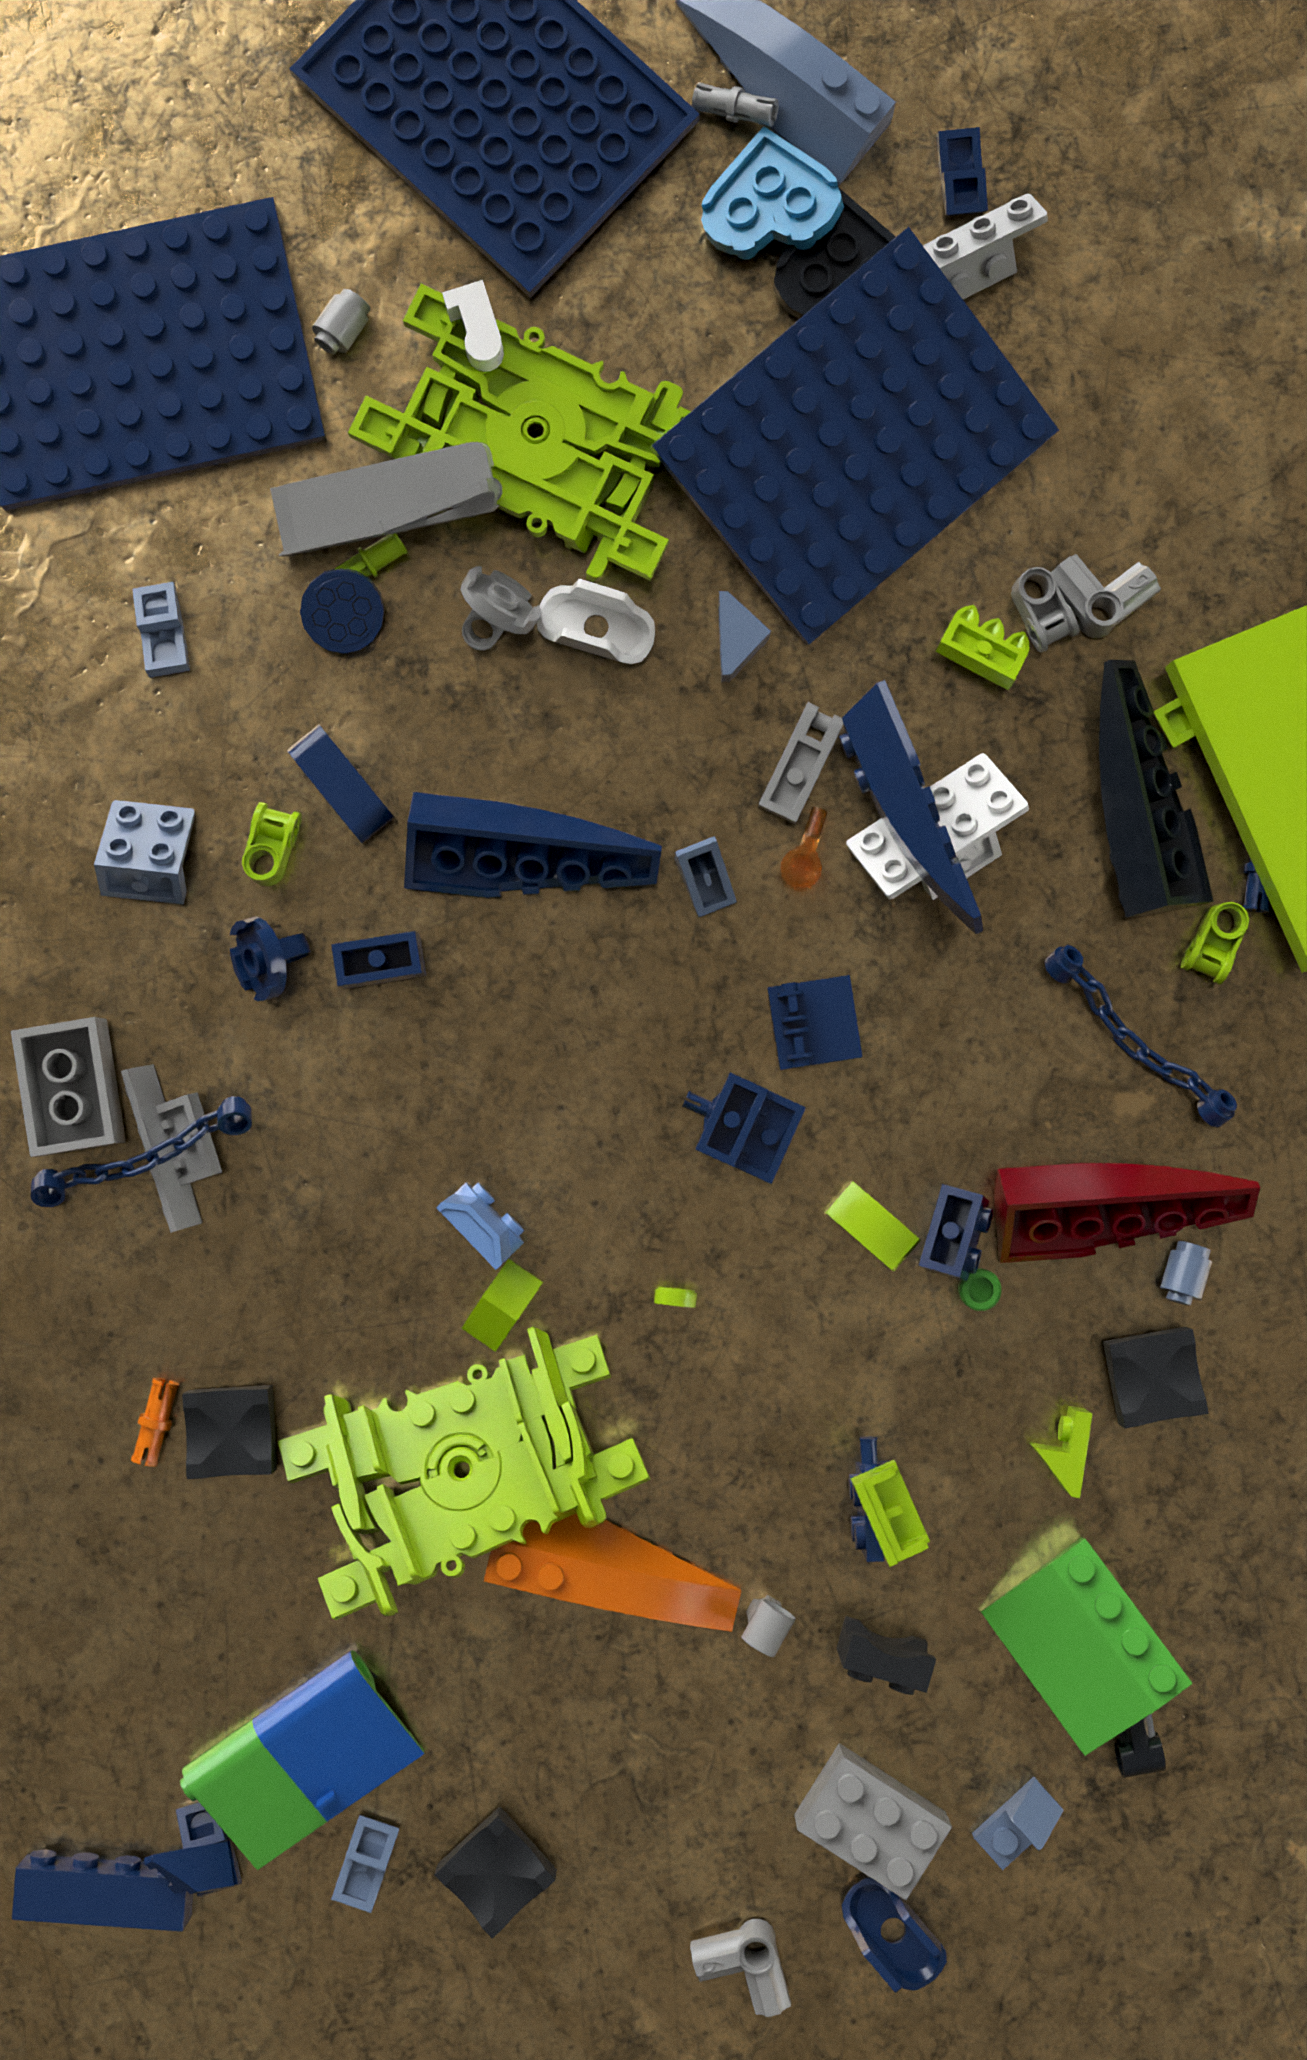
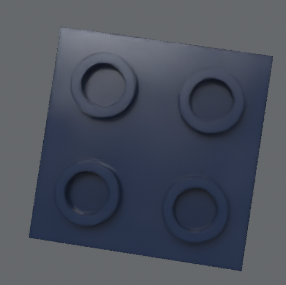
(814, 1022)

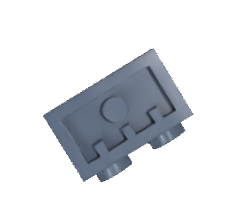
(144, 852)

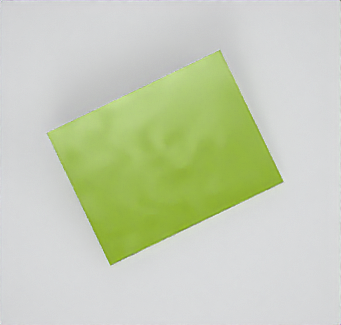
(1252, 727)

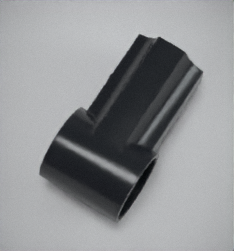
(1139, 1750)

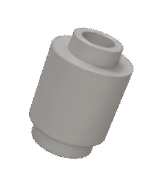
(341, 322)

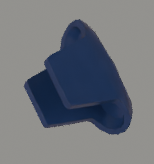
(904, 1963)

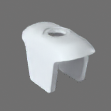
(568, 607)

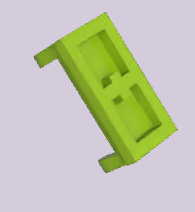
(891, 1512)

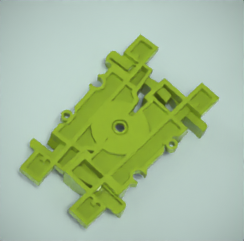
(512, 1480)

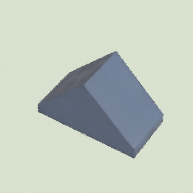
(739, 635)
(705, 876)

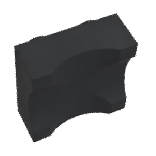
(1155, 1377)
(230, 1431)
(895, 1660)
(496, 1871)

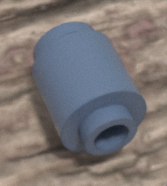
(1186, 1273)

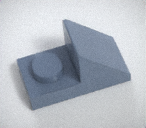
(1019, 1823)

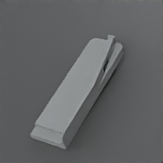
(386, 498)

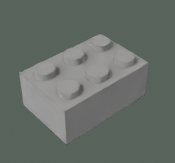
(68, 1086)
(872, 1821)

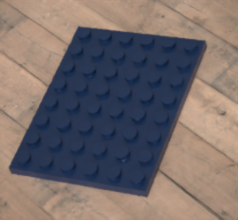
(500, 116)
(150, 354)
(855, 437)

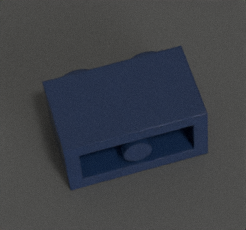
(378, 960)

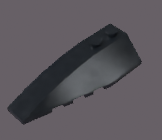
(1147, 831)

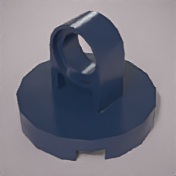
(262, 957)

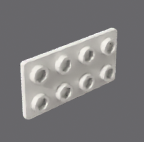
(970, 804)

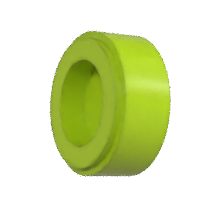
(675, 1297)

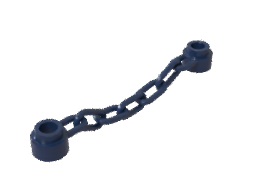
(1214, 1108)
(49, 1186)

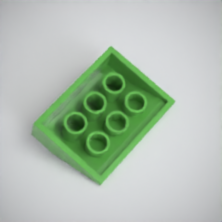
(1086, 1647)

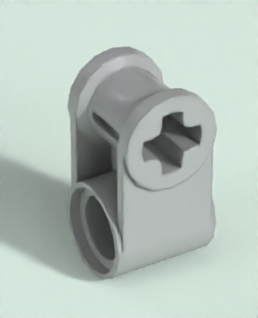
(1045, 611)

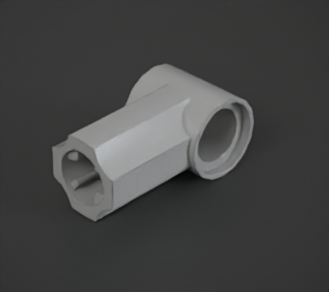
(767, 1625)

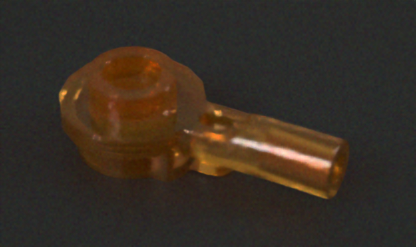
(802, 866)

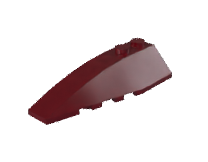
(1084, 1206)

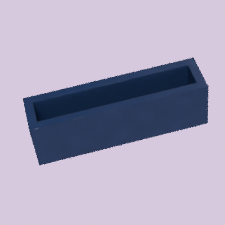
(97, 1892)

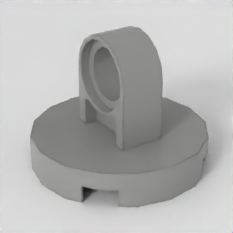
(500, 603)

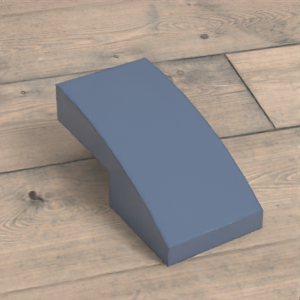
(161, 629)
(365, 1863)

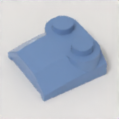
(481, 1224)

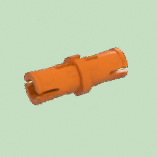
(155, 1422)

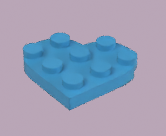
(769, 196)

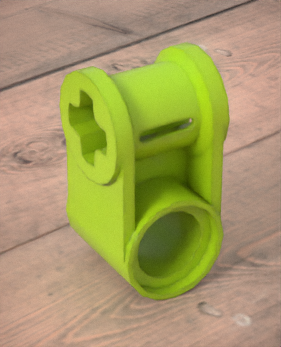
(270, 841)
(1216, 944)

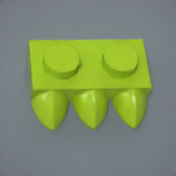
(983, 647)

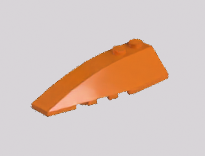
(613, 1572)

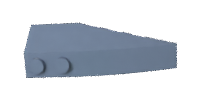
(821, 98)

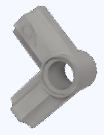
(1118, 599)
(729, 1954)

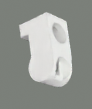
(482, 333)

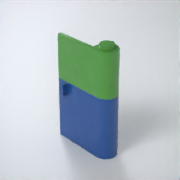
(301, 1761)

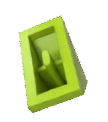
(502, 1305)

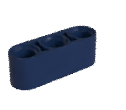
(340, 784)

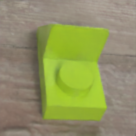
(1068, 1461)

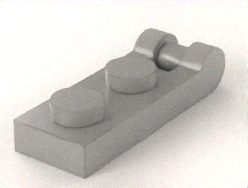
(800, 765)

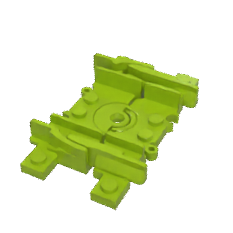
(545, 473)

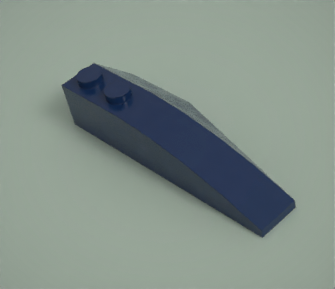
(909, 811)
(502, 846)

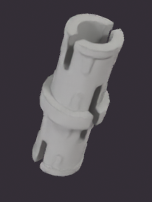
(735, 104)

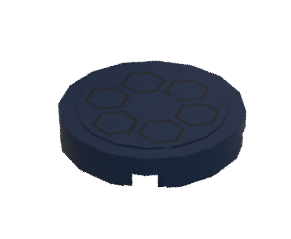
(342, 610)

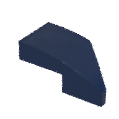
(195, 1868)

